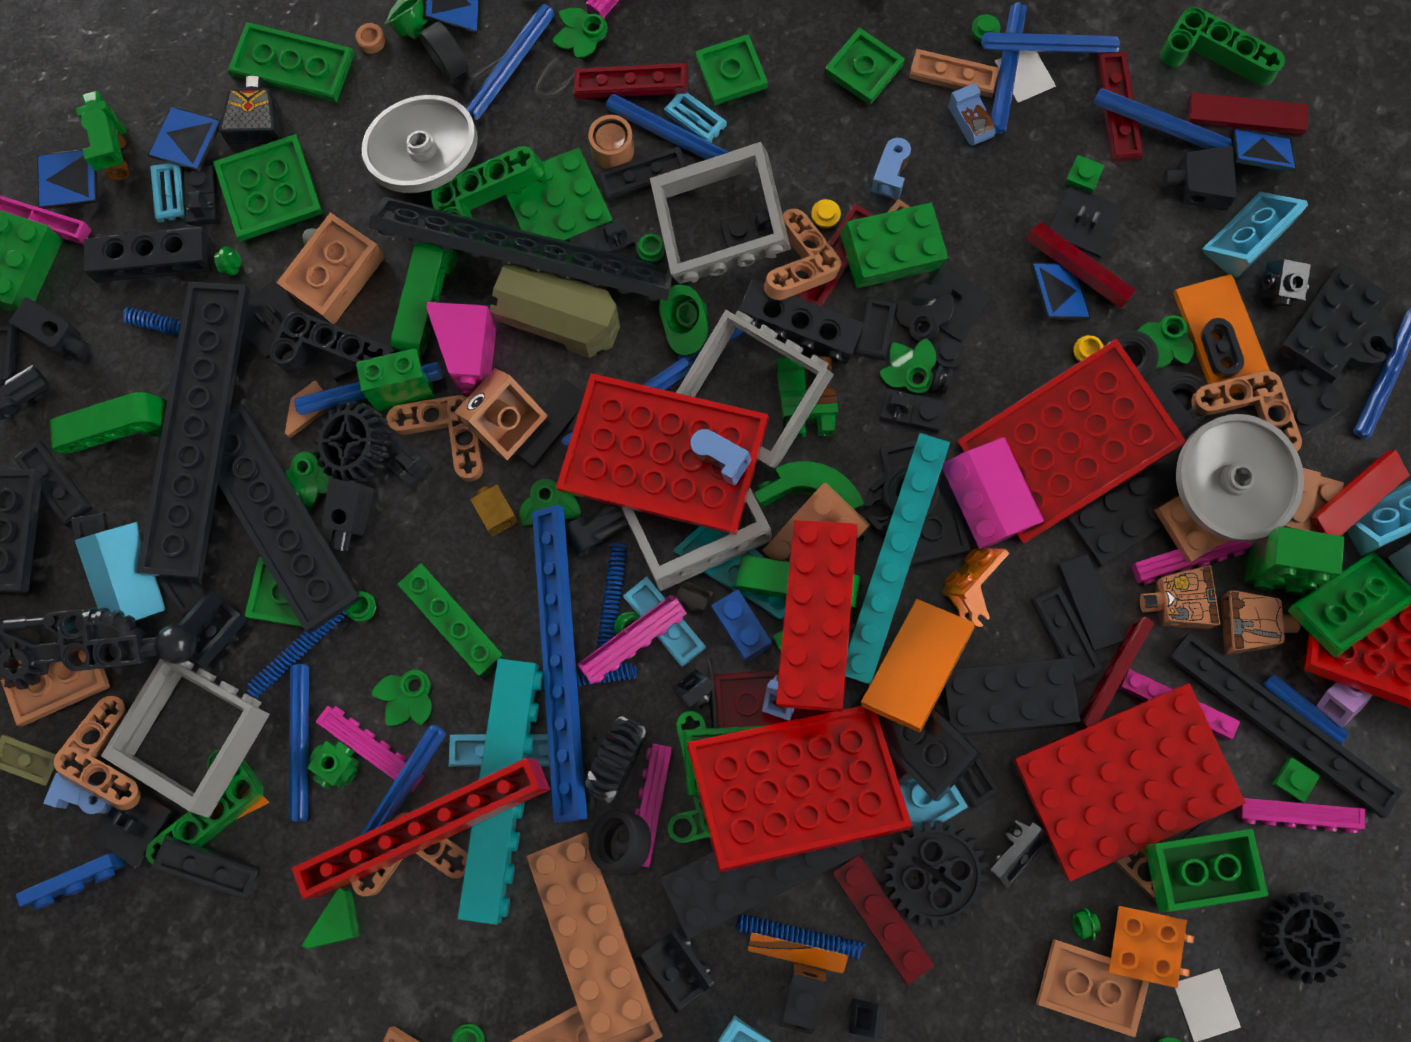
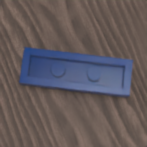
(70, 881)

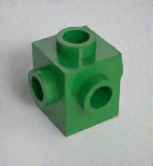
(342, 770)

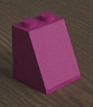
(466, 341)

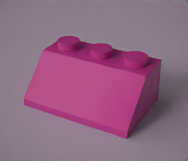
(992, 493)

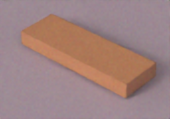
(953, 72)

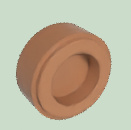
(370, 38)

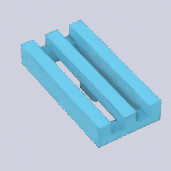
(713, 132)
(171, 213)

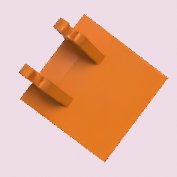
(964, 585)
(1149, 946)

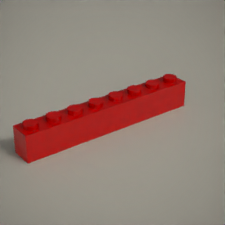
(420, 828)

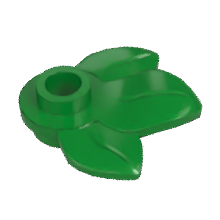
(577, 33)
(1170, 345)
(908, 363)
(310, 482)
(535, 502)
(402, 701)

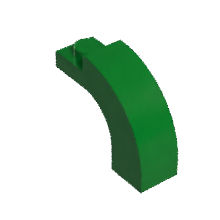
(806, 478)

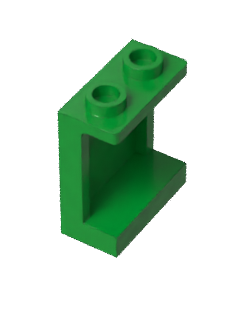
(394, 380)

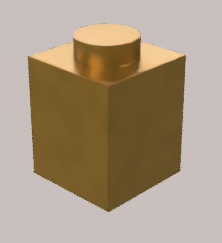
(493, 509)

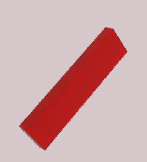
(1360, 495)

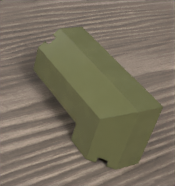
(556, 309)

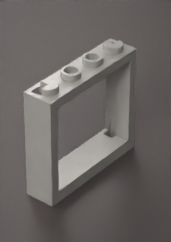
(708, 172)
(715, 346)
(706, 556)
(146, 710)

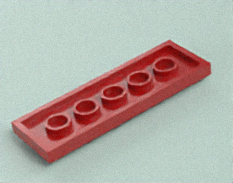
(817, 616)

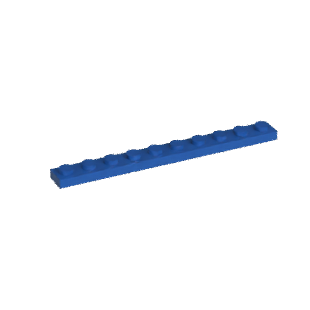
(559, 666)

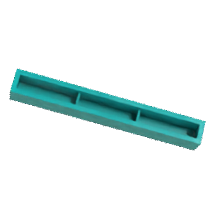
(895, 557)
(494, 839)

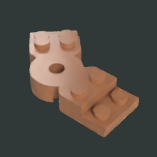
(1195, 541)

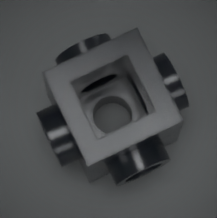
(1285, 281)

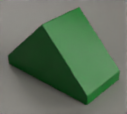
(336, 922)

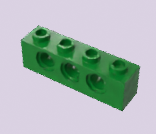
(451, 621)

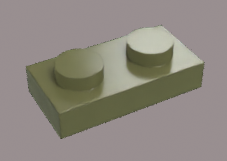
(27, 760)

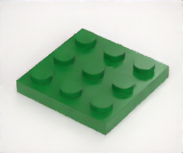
(267, 187)
(562, 200)

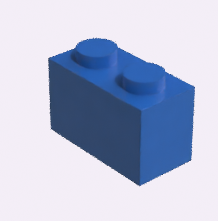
(741, 626)

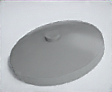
(419, 143)
(1240, 477)

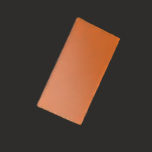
(1222, 300)
(918, 665)

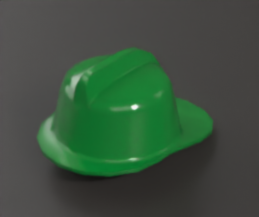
(407, 18)
(684, 320)

